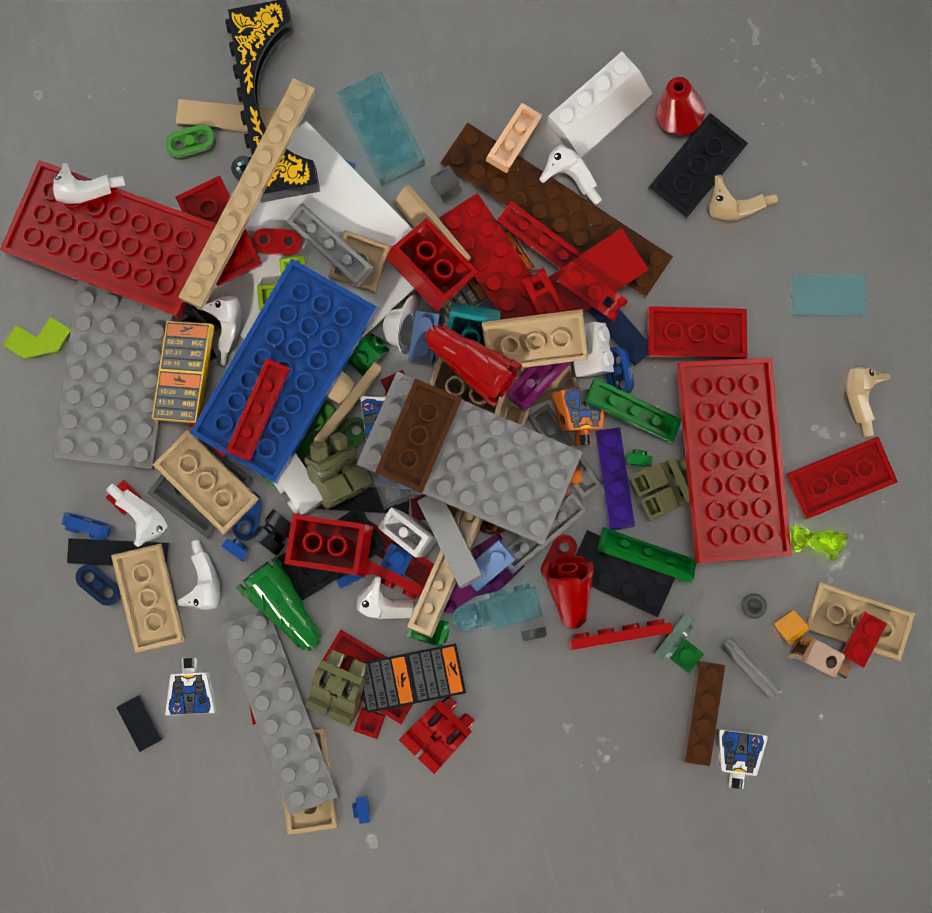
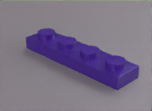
(614, 478)

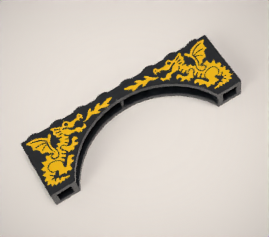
(255, 34)

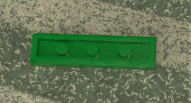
(633, 410)
(646, 555)

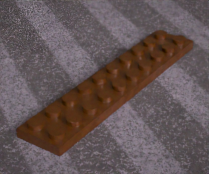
(548, 202)

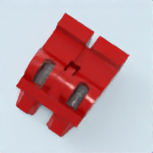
(439, 736)

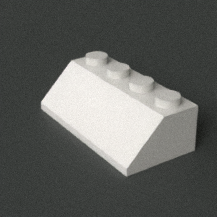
(600, 105)

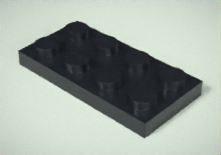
(625, 580)

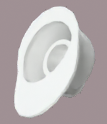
(399, 325)

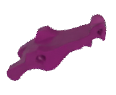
(461, 596)

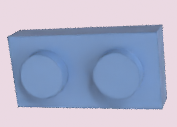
(418, 347)
(492, 562)

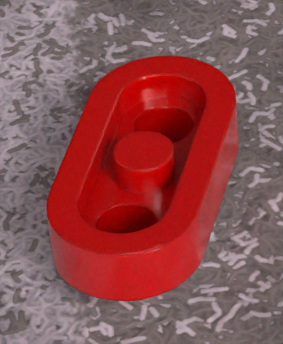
(276, 242)
(555, 551)

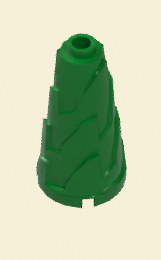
(274, 595)

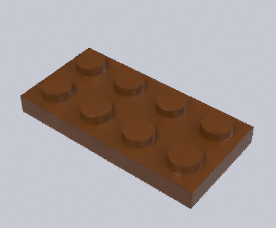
(418, 435)

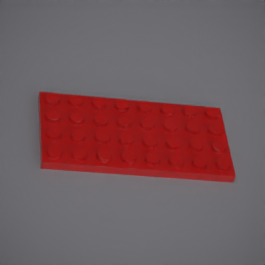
(109, 241)
(733, 459)

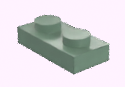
(680, 629)

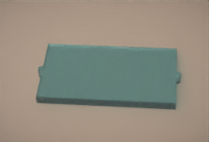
(829, 295)

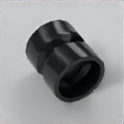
(273, 533)

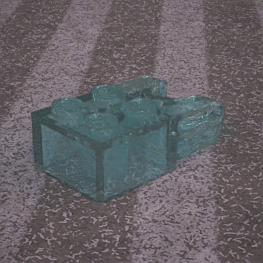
(500, 609)

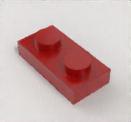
(863, 639)

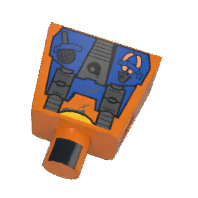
(577, 415)

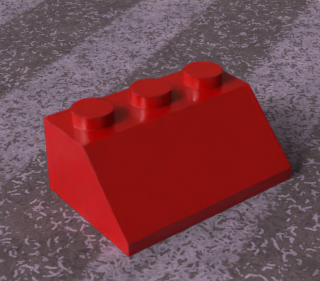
(431, 264)

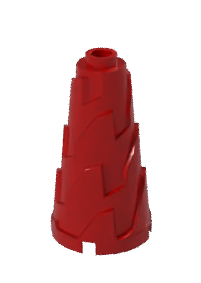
(480, 367)

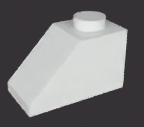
(408, 532)

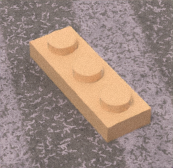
(514, 138)

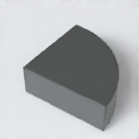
(534, 634)

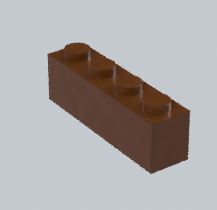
(703, 713)

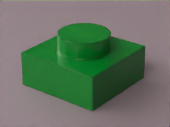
(638, 458)
(686, 655)

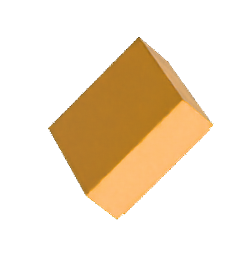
(791, 627)

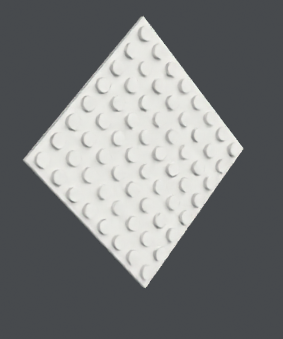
(342, 204)

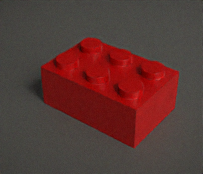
(328, 545)

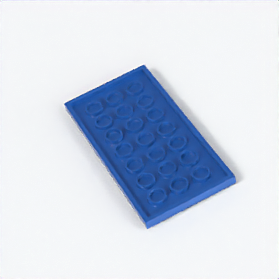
(311, 330)

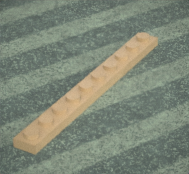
(247, 194)
(441, 579)

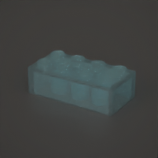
(381, 128)

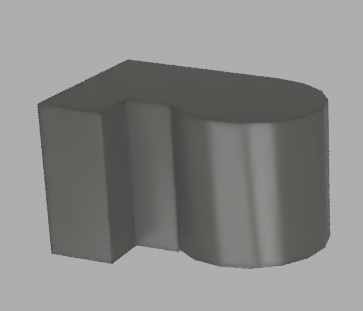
(446, 184)

